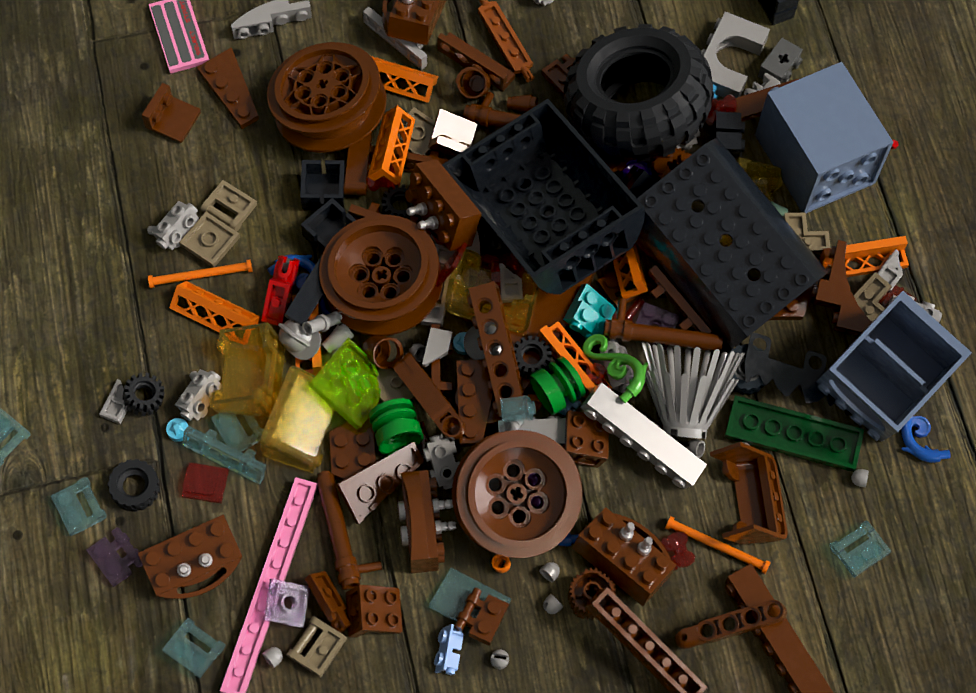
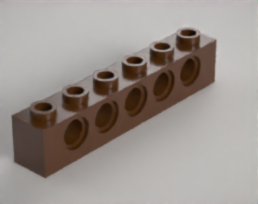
(490, 294)
(643, 643)

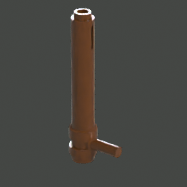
(486, 115)
(627, 331)
(344, 562)

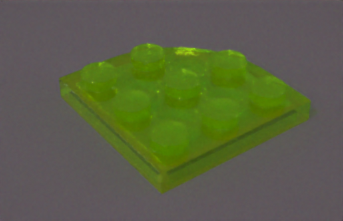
(349, 383)

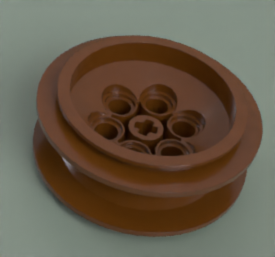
(327, 97)
(386, 241)
(557, 488)

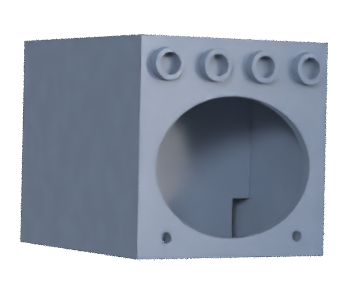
(823, 137)
(893, 367)

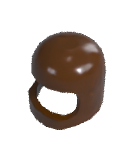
(474, 82)
(379, 350)

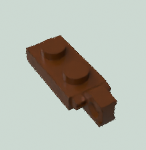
(329, 600)

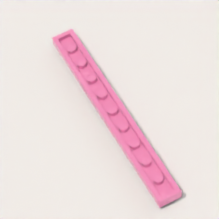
(275, 567)

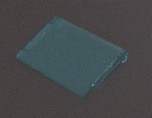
(453, 592)

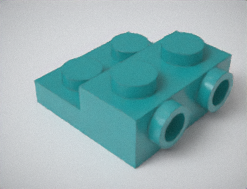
(588, 312)

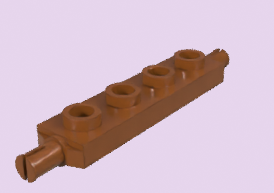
(505, 38)

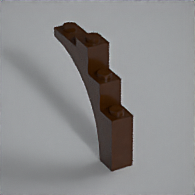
(836, 294)

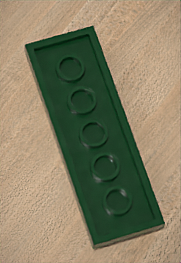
(794, 433)

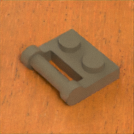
(231, 199)
(322, 651)

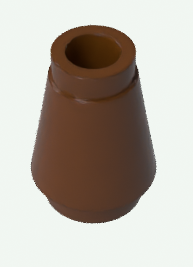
(522, 103)

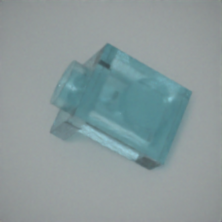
(517, 409)

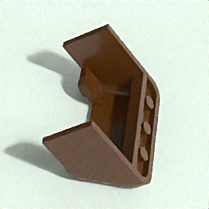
(756, 492)

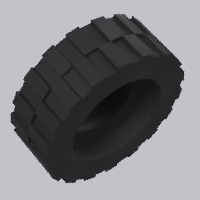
(139, 501)

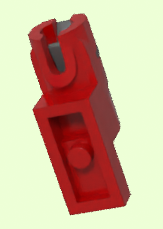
(280, 290)

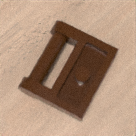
(610, 286)

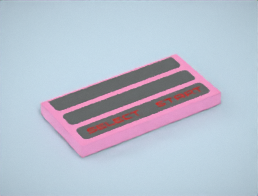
(178, 34)

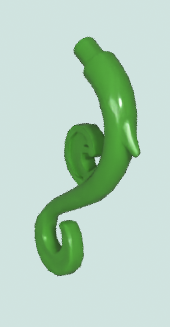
(617, 360)

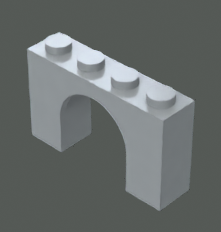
(732, 32)

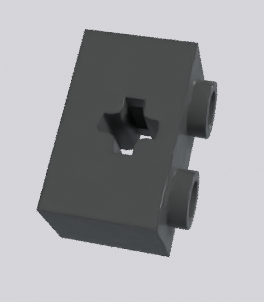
(782, 61)

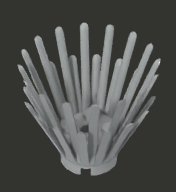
(685, 402)

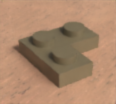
(814, 240)
(870, 294)

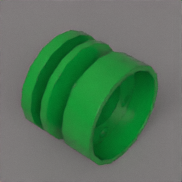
(560, 383)
(395, 425)

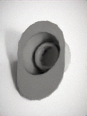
(297, 342)

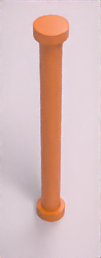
(189, 275)
(716, 544)

